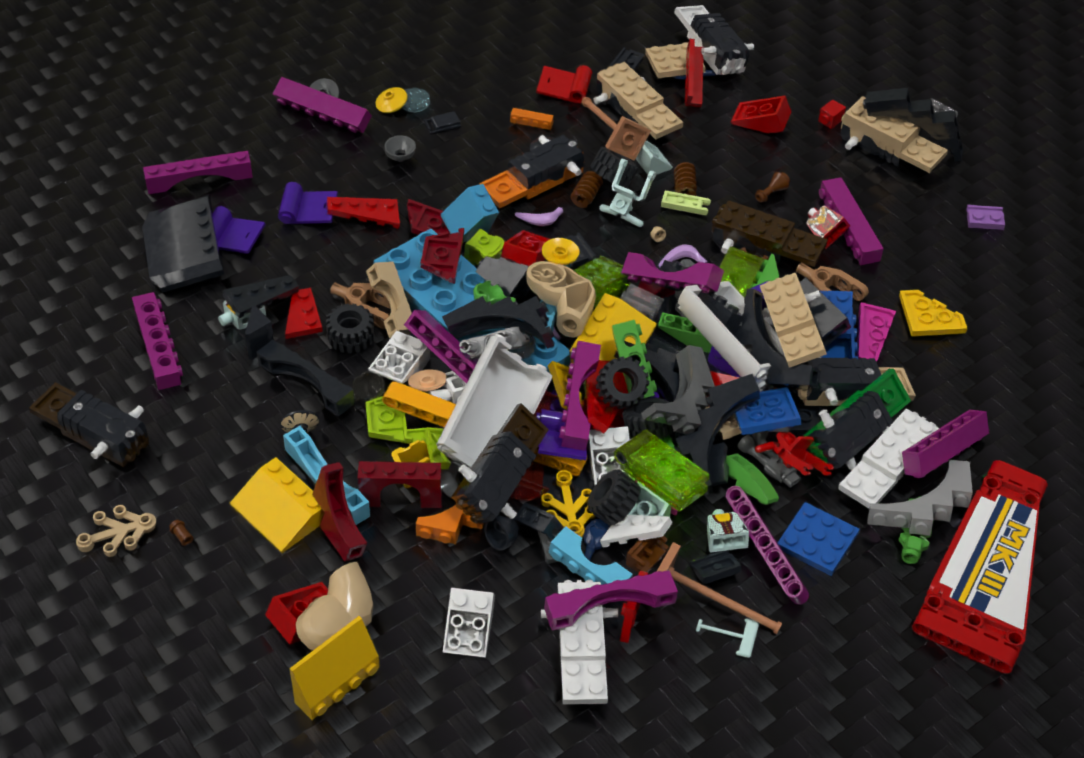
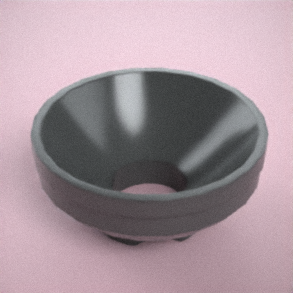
(400, 144)
(450, 478)

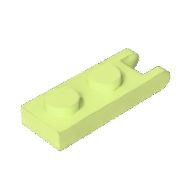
(685, 202)

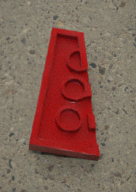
(365, 209)

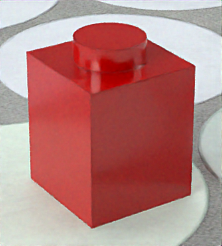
(831, 114)

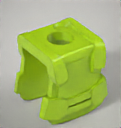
(483, 246)

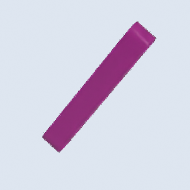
(770, 551)

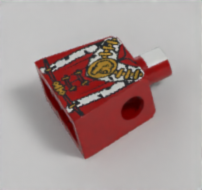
(827, 224)

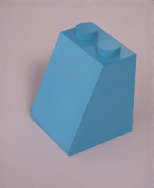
(470, 211)

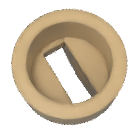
(658, 238)

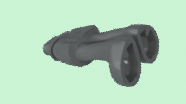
(774, 466)

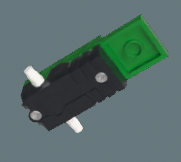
(857, 420)

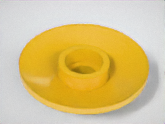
(391, 100)
(560, 251)

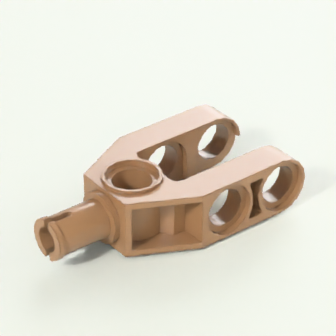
(825, 277)
(360, 294)

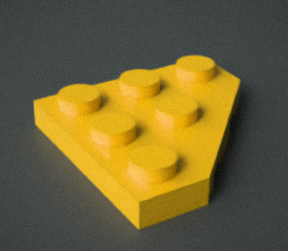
(929, 316)

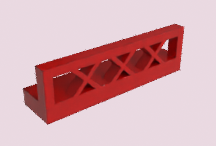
(694, 75)

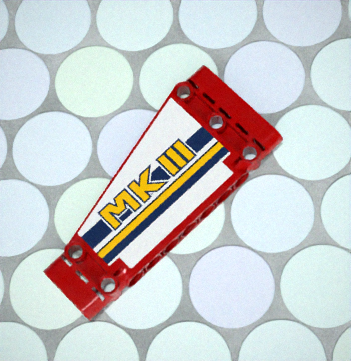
(987, 572)

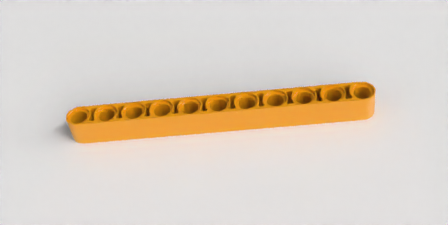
(439, 411)

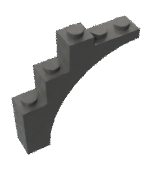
(691, 396)

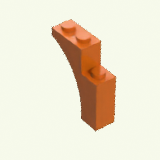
(445, 525)

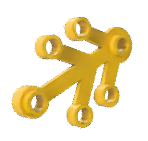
(568, 507)

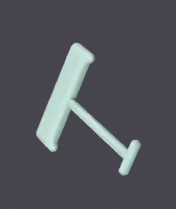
(748, 637)

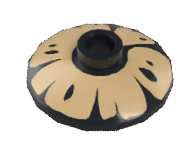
(306, 419)

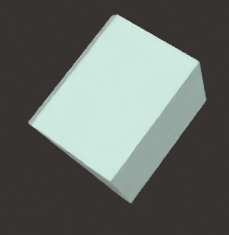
(652, 159)
(650, 504)

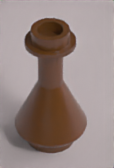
(779, 182)

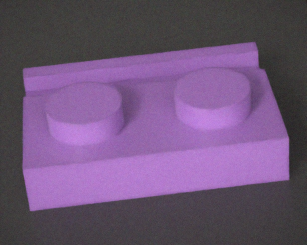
(985, 217)

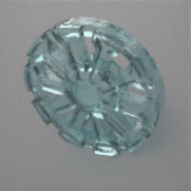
(416, 101)

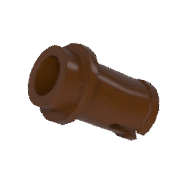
(178, 528)

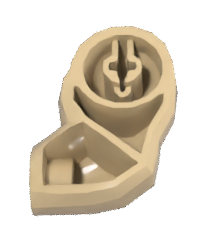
(567, 291)
(346, 599)

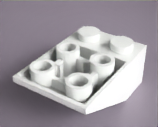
(401, 358)
(602, 448)
(468, 622)

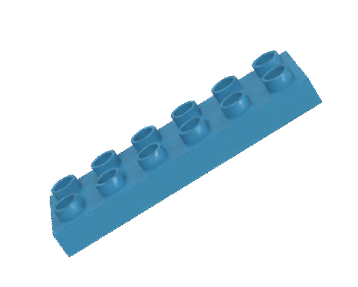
(441, 297)

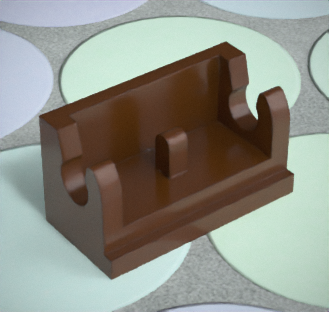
(646, 554)

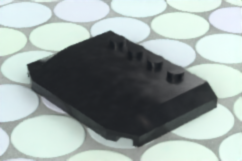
(182, 244)

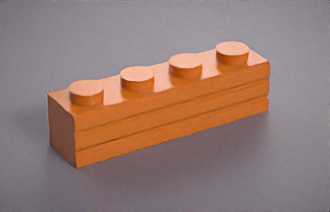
(531, 118)

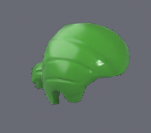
(489, 292)

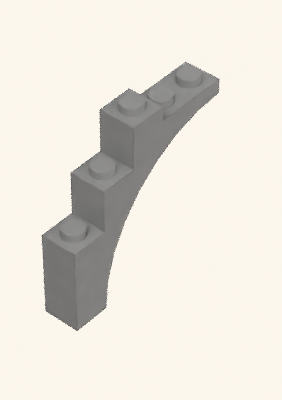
(936, 505)

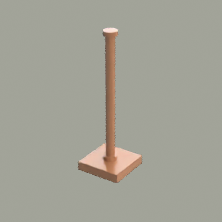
(627, 135)
(668, 563)

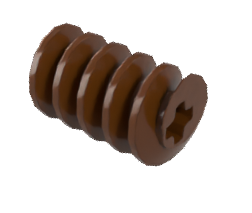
(685, 179)
(586, 189)

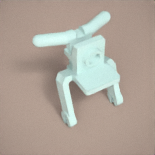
(624, 198)

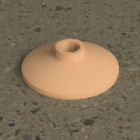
(427, 380)

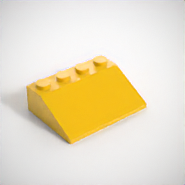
(608, 313)
(278, 505)
(334, 669)

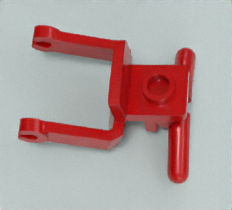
(794, 453)

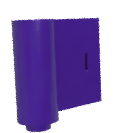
(304, 207)
(235, 233)
(551, 442)

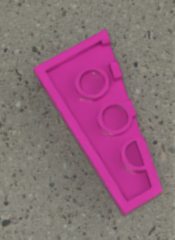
(872, 329)

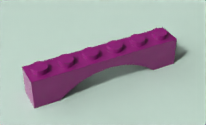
(164, 176)
(704, 275)
(576, 427)
(652, 589)

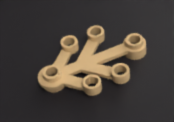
(118, 531)

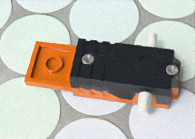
(536, 171)

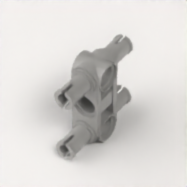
(476, 345)

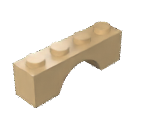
(385, 279)

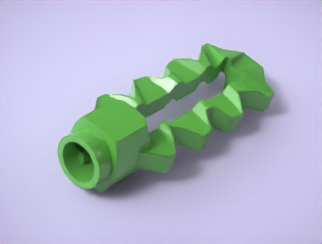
(912, 545)

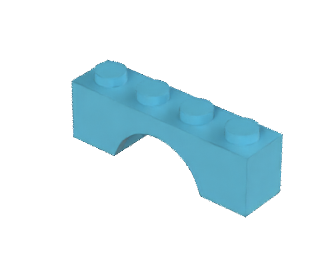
(567, 549)

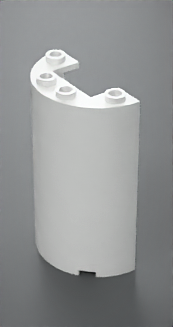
(720, 337)
(489, 398)

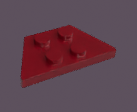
(424, 218)
(442, 254)

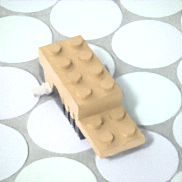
(889, 138)

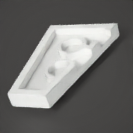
(636, 527)

